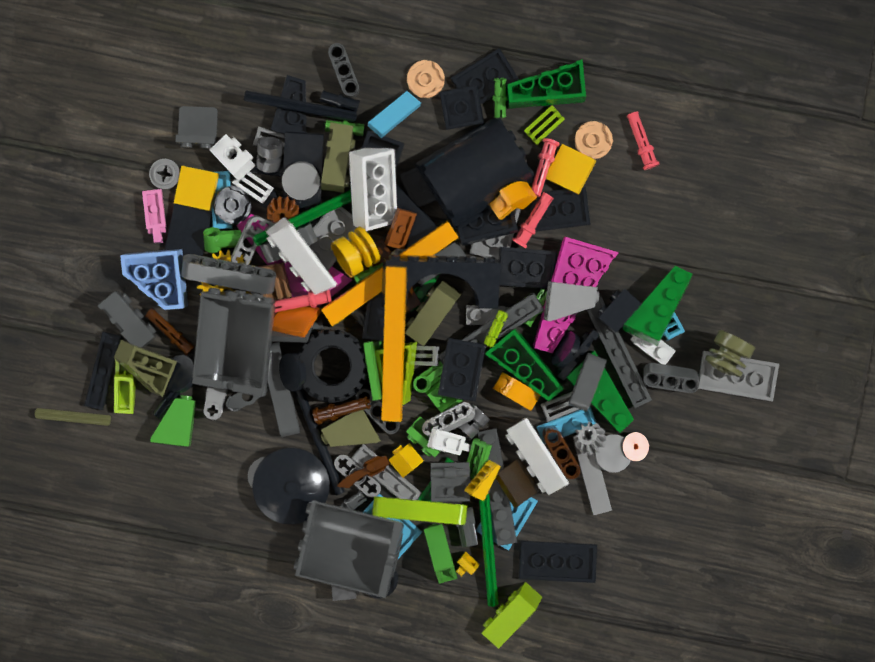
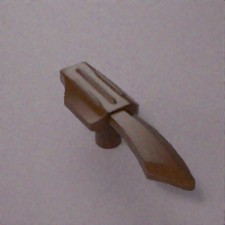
(371, 468)

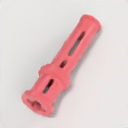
(645, 149)
(547, 157)
(528, 228)
(302, 301)

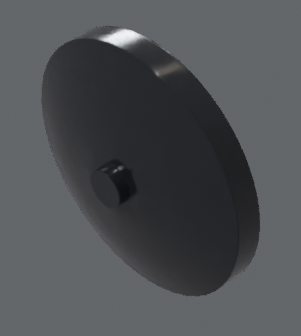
(288, 482)

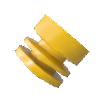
(357, 251)

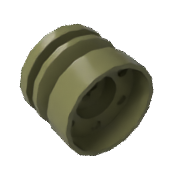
(729, 354)

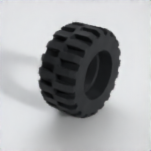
(358, 367)

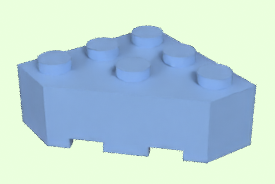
(158, 276)

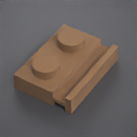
(282, 287)

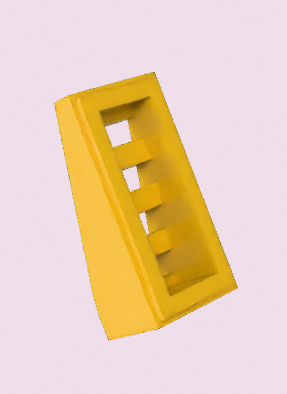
(483, 480)

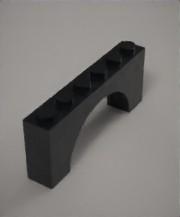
(480, 274)

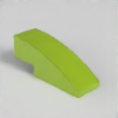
(124, 390)

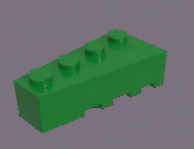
(552, 87)
(657, 310)
(524, 363)
(606, 399)

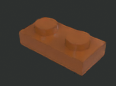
(400, 228)

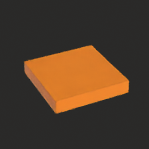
(296, 321)

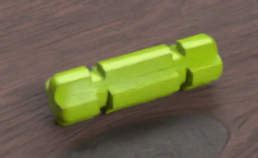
(495, 328)

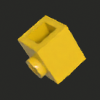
(405, 459)

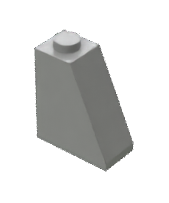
(568, 299)

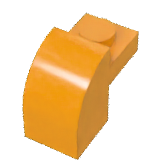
(511, 197)
(516, 391)

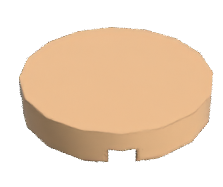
(425, 79)
(593, 139)

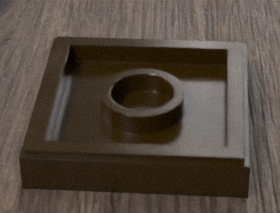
(517, 483)

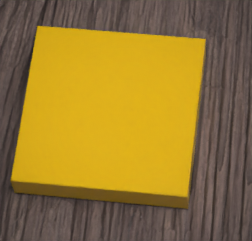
(570, 169)
(196, 188)

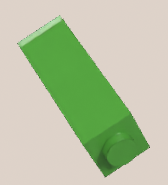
(177, 423)
(440, 553)

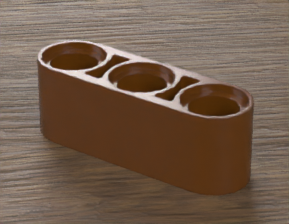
(565, 460)

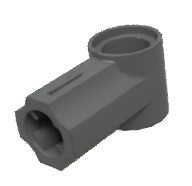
(467, 532)

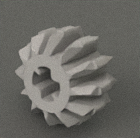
(582, 439)

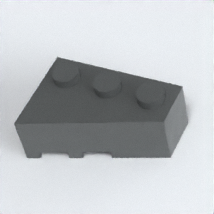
(128, 319)

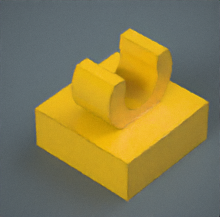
(467, 563)

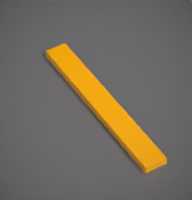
(372, 284)
(394, 343)

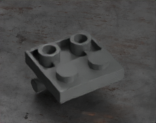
(449, 481)

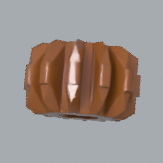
(282, 208)

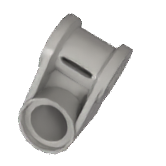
(214, 397)

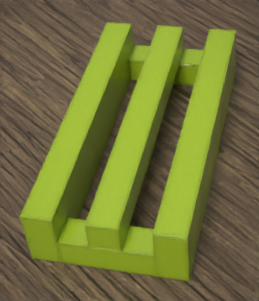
(556, 114)

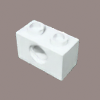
(240, 164)

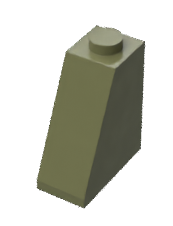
(350, 430)

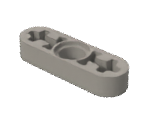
(459, 409)
(365, 489)

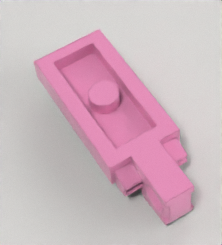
(154, 213)

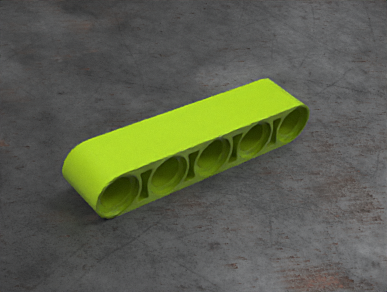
(419, 510)

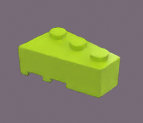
(409, 362)
(511, 615)

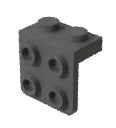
(197, 127)

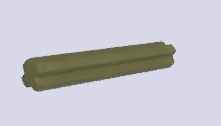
(69, 416)

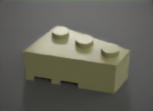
(337, 158)
(432, 312)
(146, 366)

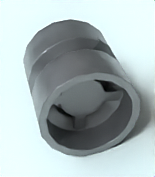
(269, 154)
(479, 419)

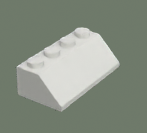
(373, 187)
(300, 257)
(537, 457)

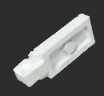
(661, 353)
(448, 442)

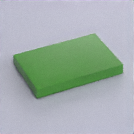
(373, 372)

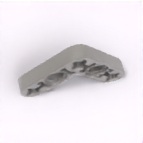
(249, 232)

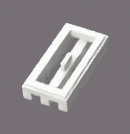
(265, 194)

